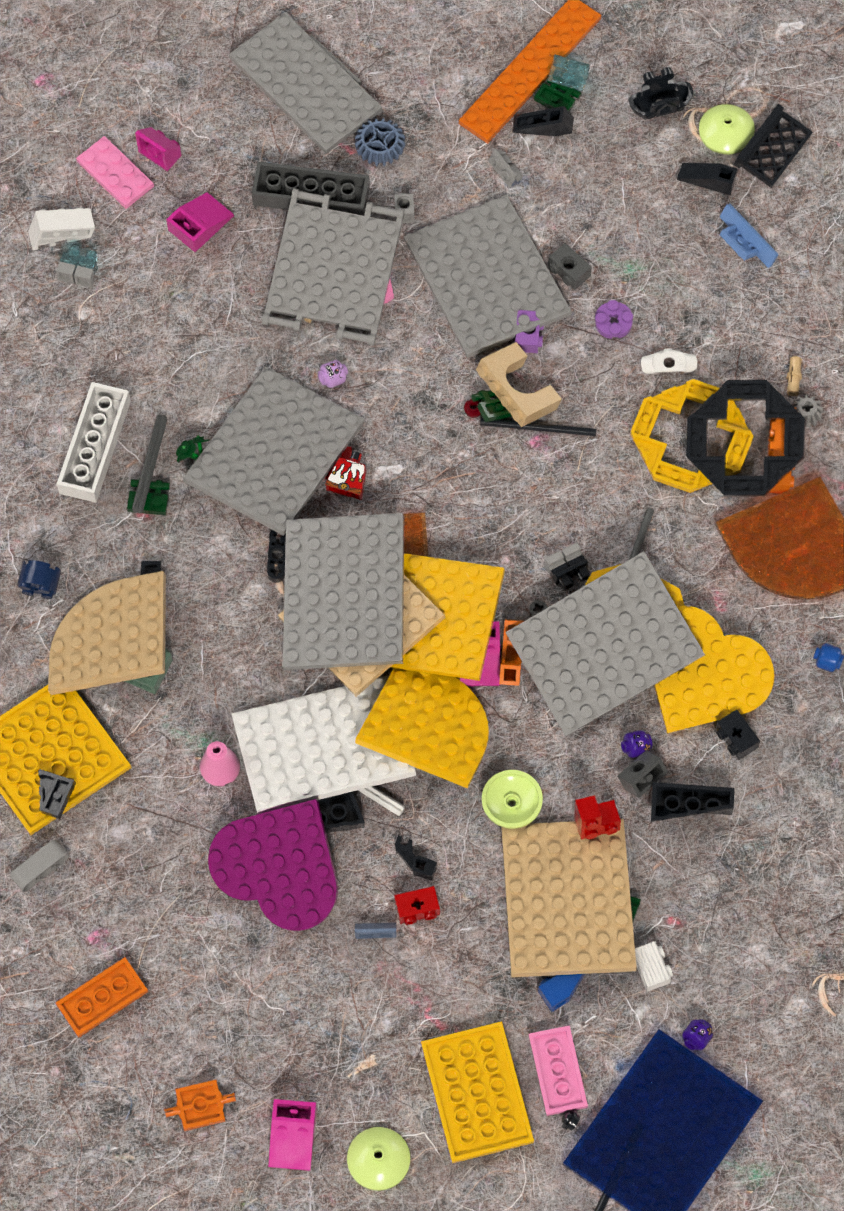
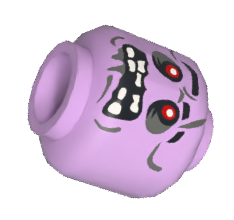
(332, 373)

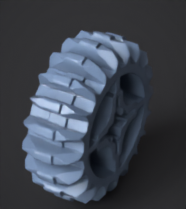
(377, 148)

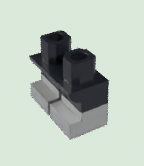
(566, 565)

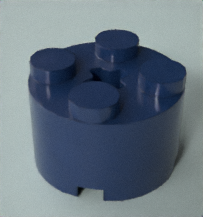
(39, 579)

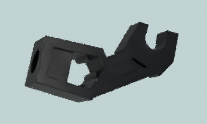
(411, 860)

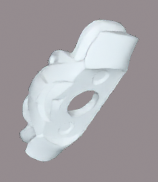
(654, 363)

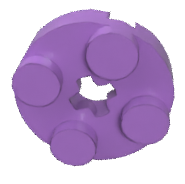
(613, 309)

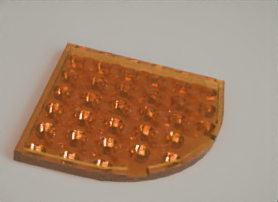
(790, 542)

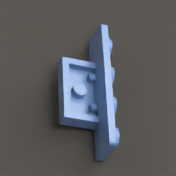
(745, 238)

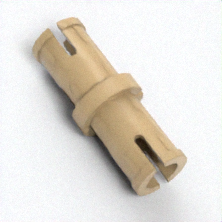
(794, 376)

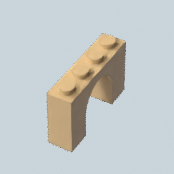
(522, 406)

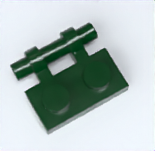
(552, 98)
(490, 409)
(155, 502)

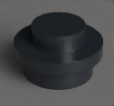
(570, 1120)

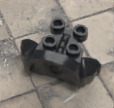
(673, 95)

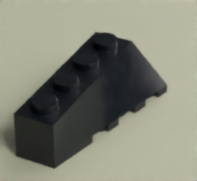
(684, 800)

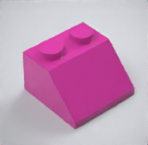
(158, 147)

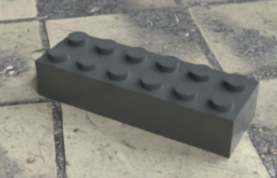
(275, 184)

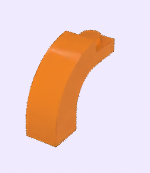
(510, 662)

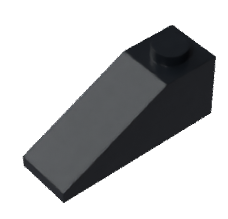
(545, 122)

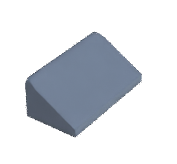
(375, 930)

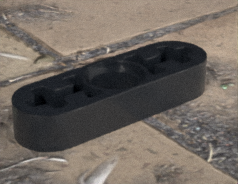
(280, 562)

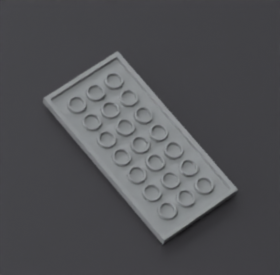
(305, 83)

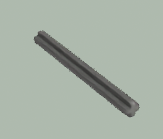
(149, 464)

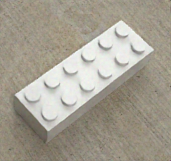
(93, 442)

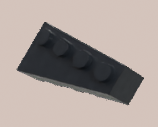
(341, 813)

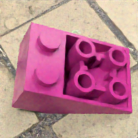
(198, 221)
(491, 668)
(292, 1134)

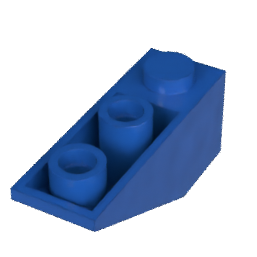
(559, 989)

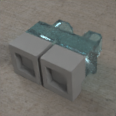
(77, 268)

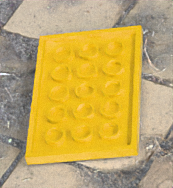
(477, 1092)

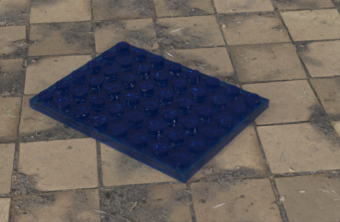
(663, 1130)

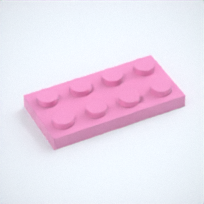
(115, 172)
(558, 1070)

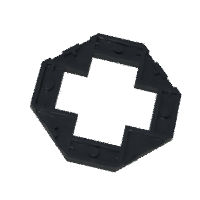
(774, 466)

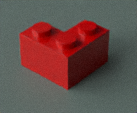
(595, 818)

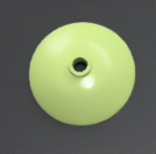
(725, 137)
(512, 787)
(381, 1172)

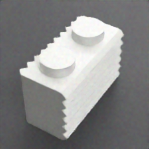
(652, 967)

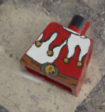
(348, 477)

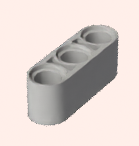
(39, 865)

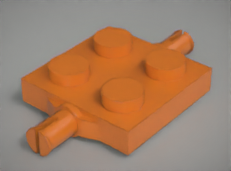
(200, 1105)

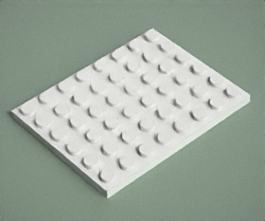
(309, 748)

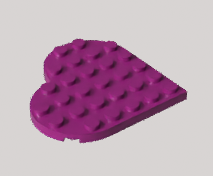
(280, 862)

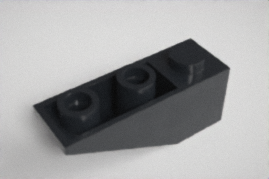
(709, 176)

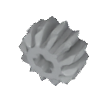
(814, 409)

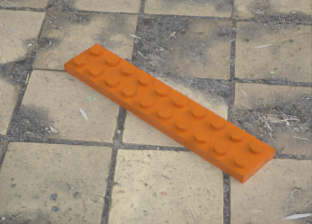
(529, 70)

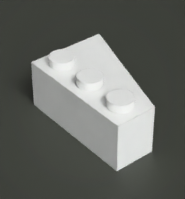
(60, 225)

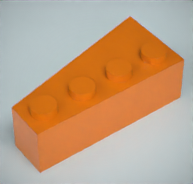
(776, 448)

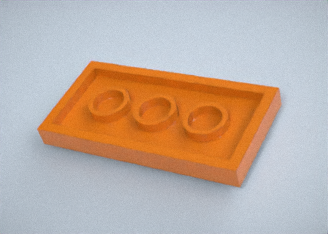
(101, 997)

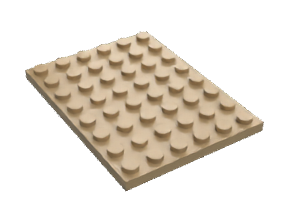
(567, 901)

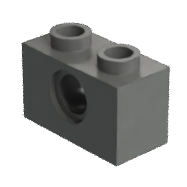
(564, 257)
(642, 773)

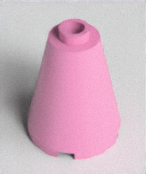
(219, 764)

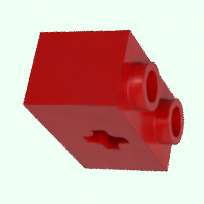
(426, 899)

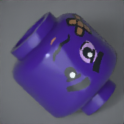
(636, 743)
(697, 1034)

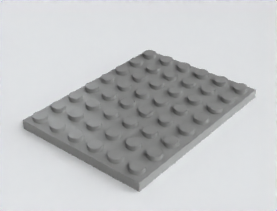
(485, 273)
(274, 450)
(344, 591)
(605, 643)

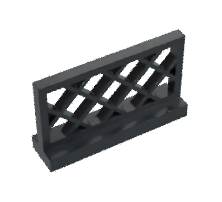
(758, 141)

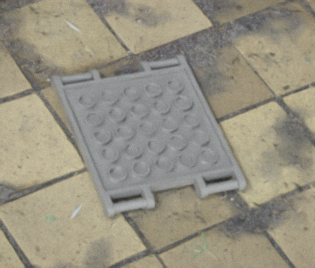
(333, 267)

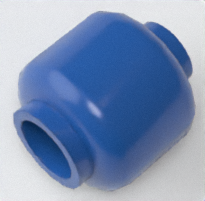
(828, 657)

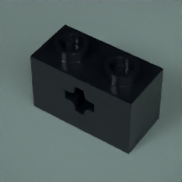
(736, 725)

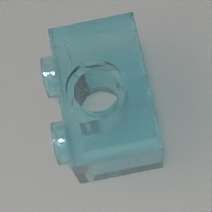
(568, 72)

